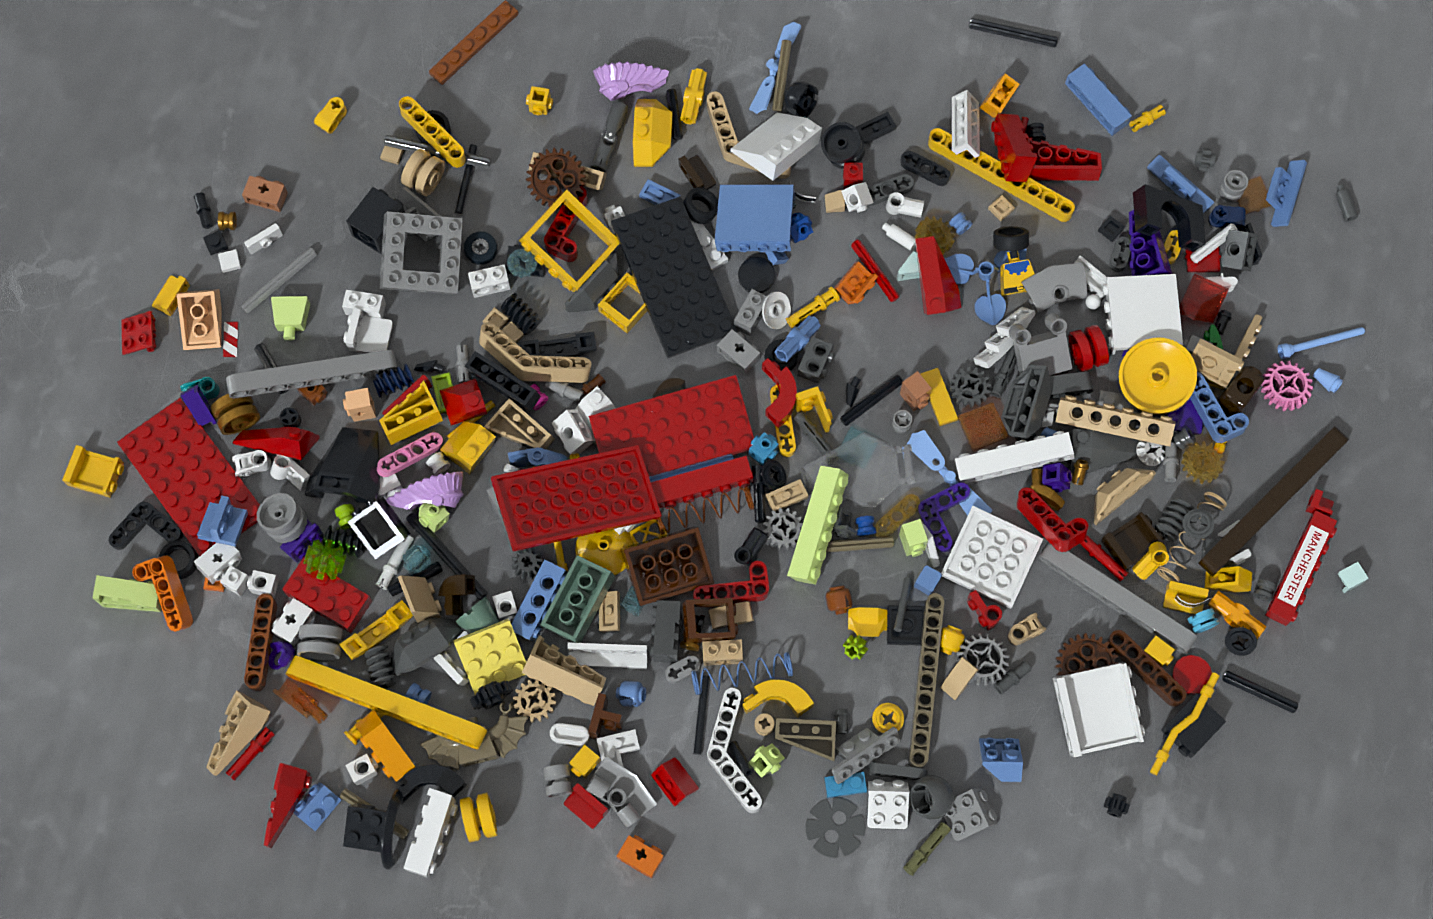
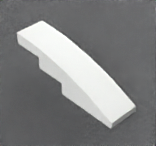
(1001, 341)

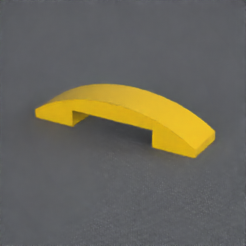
(377, 631)

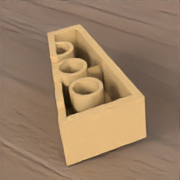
(563, 672)

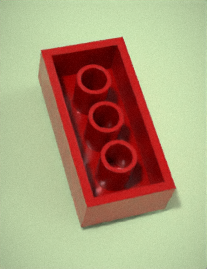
(329, 598)

